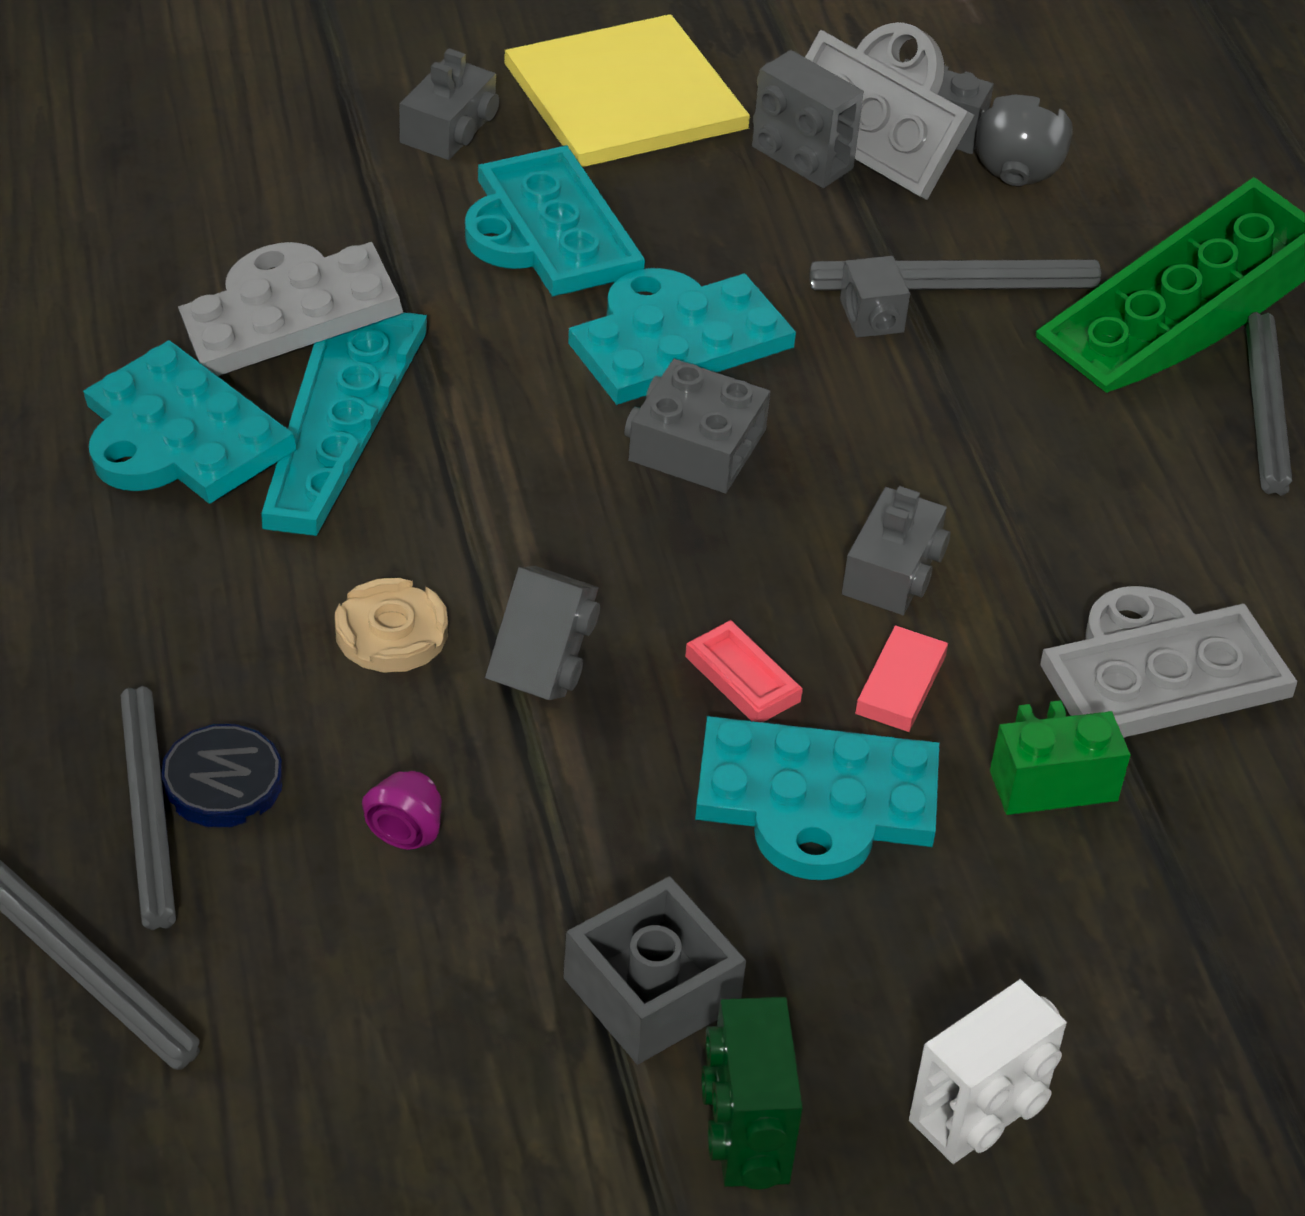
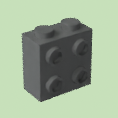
(807, 118)
(697, 425)

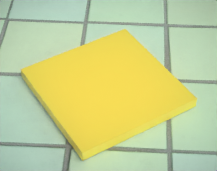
(626, 90)

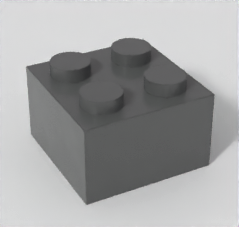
(652, 969)

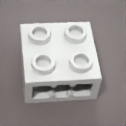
(987, 1071)

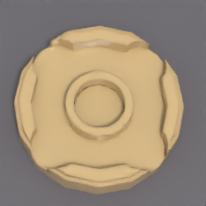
(391, 625)

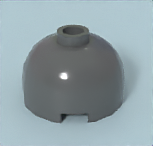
(1022, 140)

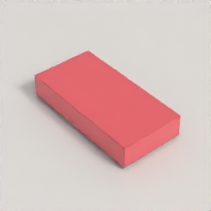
(743, 672)
(901, 678)

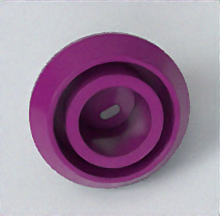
(404, 810)

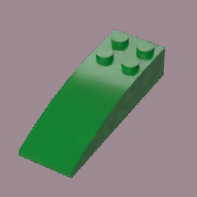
(1185, 290)

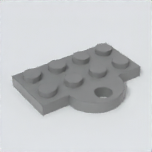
(903, 120)
(289, 305)
(1166, 664)

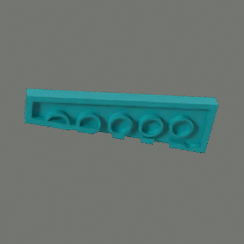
(335, 415)

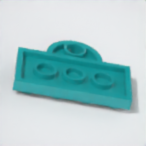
(550, 221)
(681, 320)
(180, 426)
(819, 790)

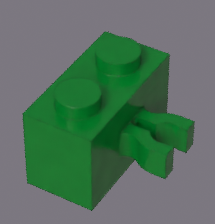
(1058, 760)

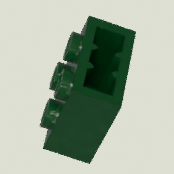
(752, 1092)

